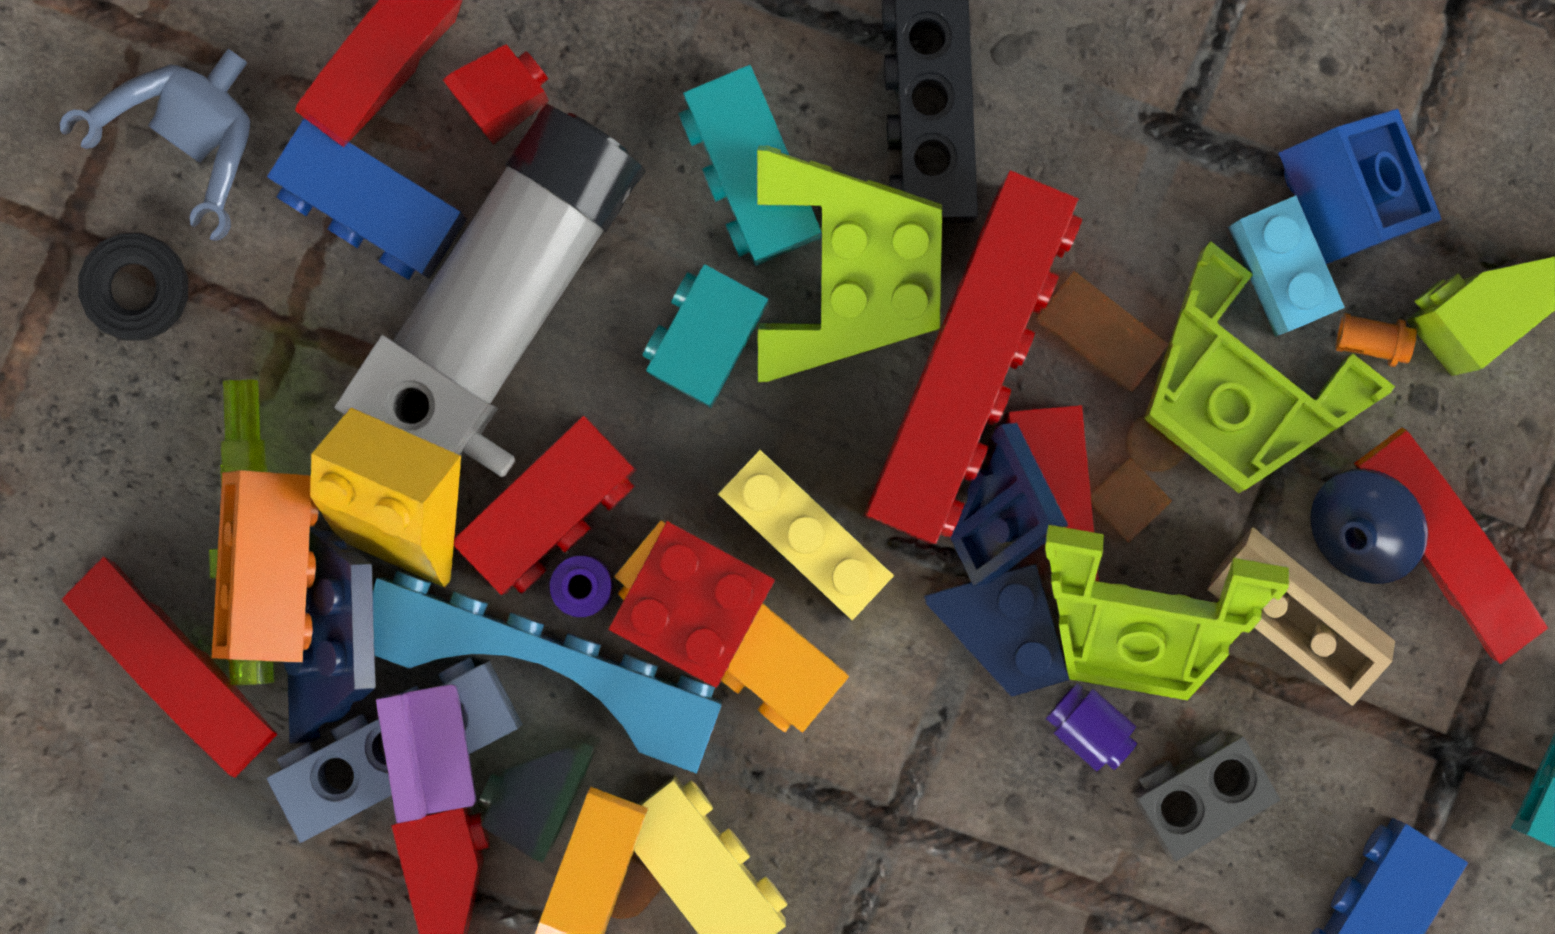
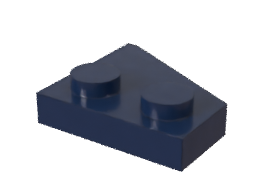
(1005, 510)

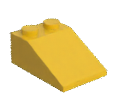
(388, 494)

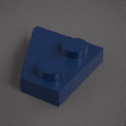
(1005, 629)

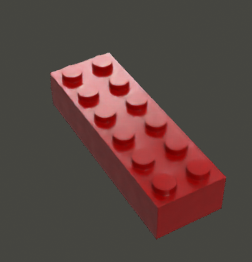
(971, 357)

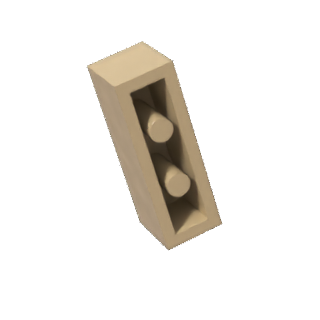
(1315, 623)

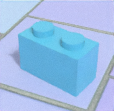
(1286, 266)

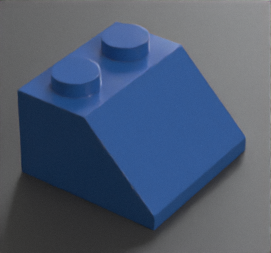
(1360, 185)

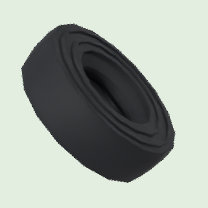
(107, 260)

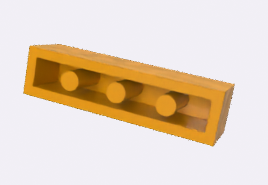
(771, 660)

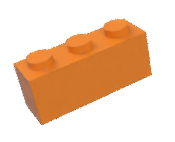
(263, 567)

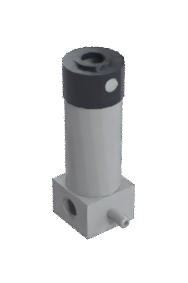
(498, 287)

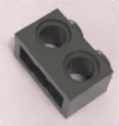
(1210, 809)

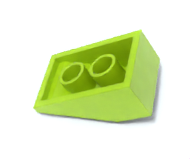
(1484, 314)

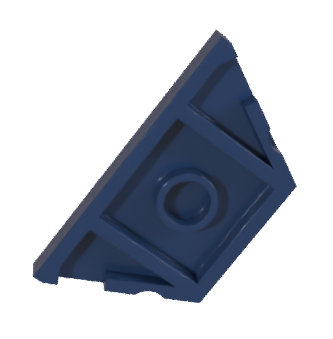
(341, 650)

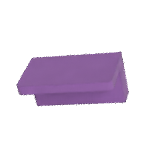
(426, 752)

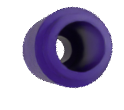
(601, 580)
(1092, 728)

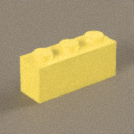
(806, 535)
(704, 868)

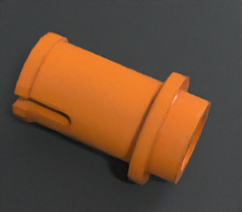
(1376, 339)

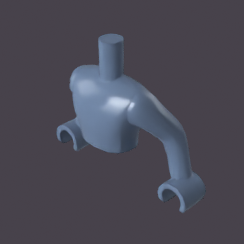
(192, 115)

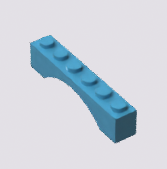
(659, 715)

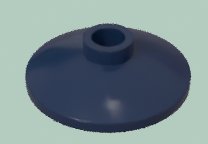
(1383, 511)

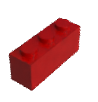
(546, 508)

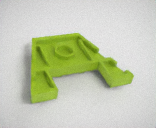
(875, 265)
(1231, 403)
(1145, 636)

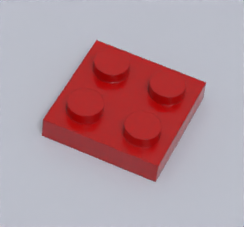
(691, 604)

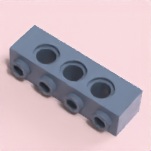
(316, 805)

